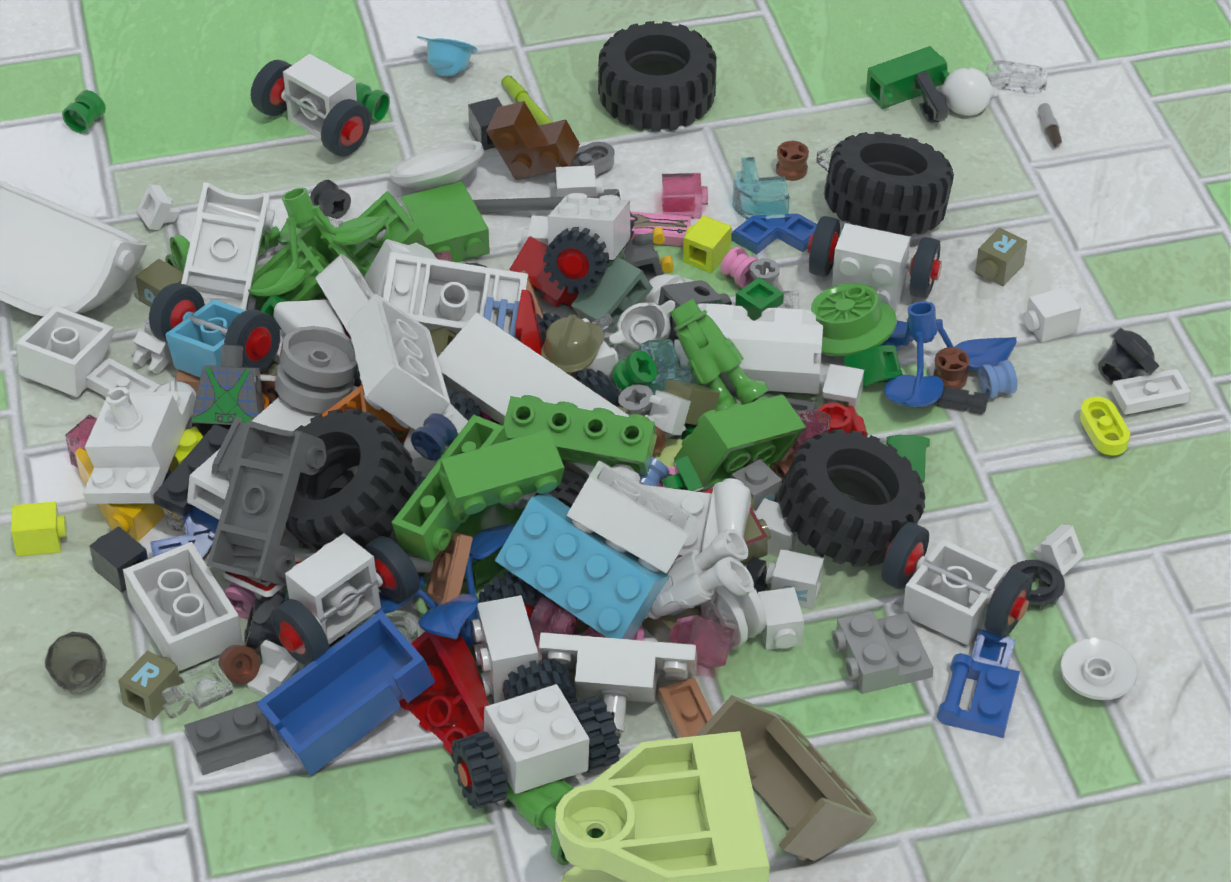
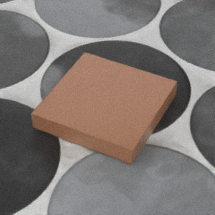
(449, 569)

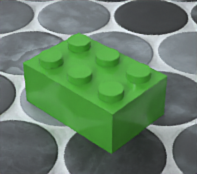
(740, 436)

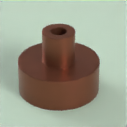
(239, 664)

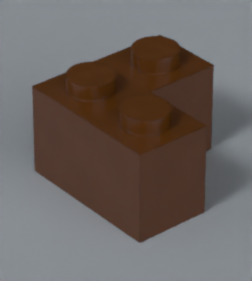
(531, 147)

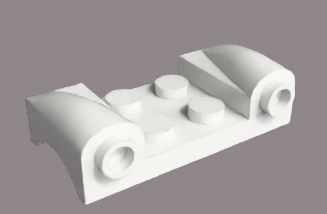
(227, 245)
(715, 512)

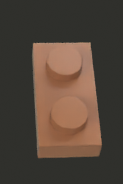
(685, 707)

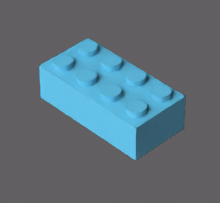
(580, 569)

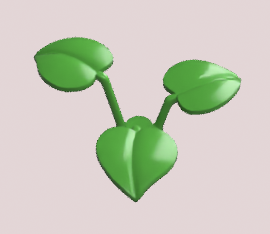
(301, 215)

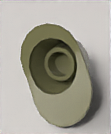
(572, 343)

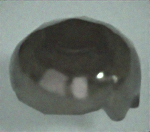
(76, 662)

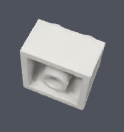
(63, 350)

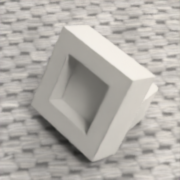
(156, 208)
(151, 347)
(668, 412)
(1060, 549)

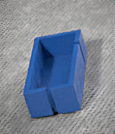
(346, 692)

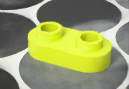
(1104, 425)

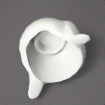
(967, 91)
(643, 323)

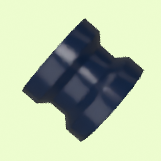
(434, 436)

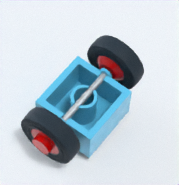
(199, 330)

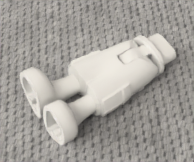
(694, 579)

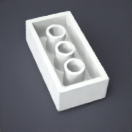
(397, 363)

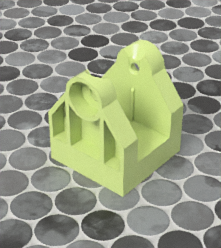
(667, 816)

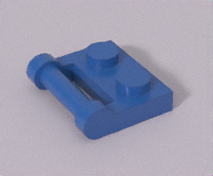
(990, 701)

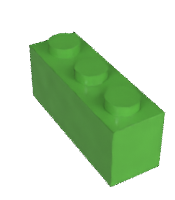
(501, 472)

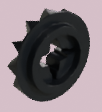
(1050, 581)

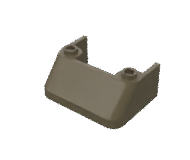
(794, 780)

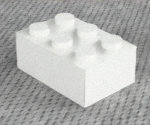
(631, 518)
(183, 606)

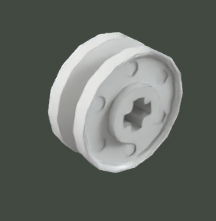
(740, 613)

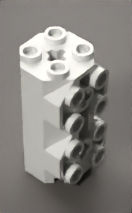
(776, 348)

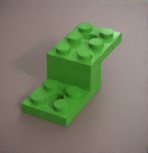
(318, 248)

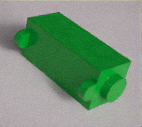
(895, 79)

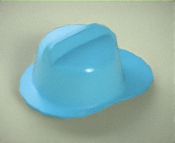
(448, 55)

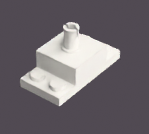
(448, 292)
(135, 444)
(619, 667)

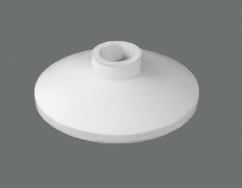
(1099, 669)

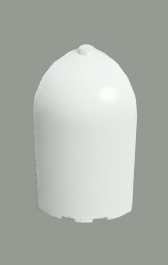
(59, 255)

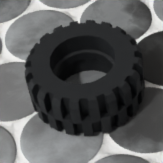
(657, 76)
(888, 183)
(860, 468)
(373, 495)

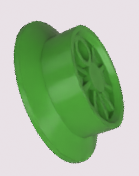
(852, 319)

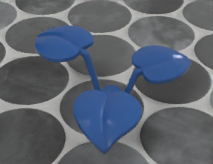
(922, 327)
(456, 614)

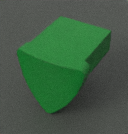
(913, 448)

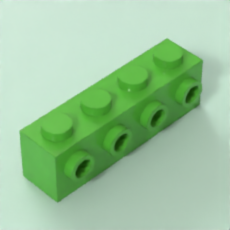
(585, 434)
(427, 519)

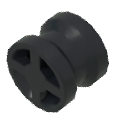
(330, 199)

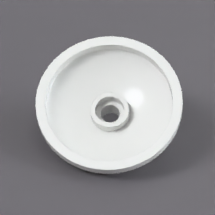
(438, 165)

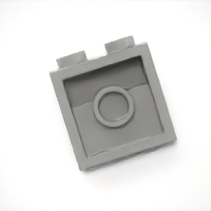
(881, 651)

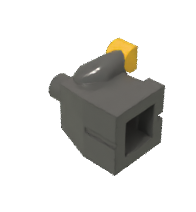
(642, 254)

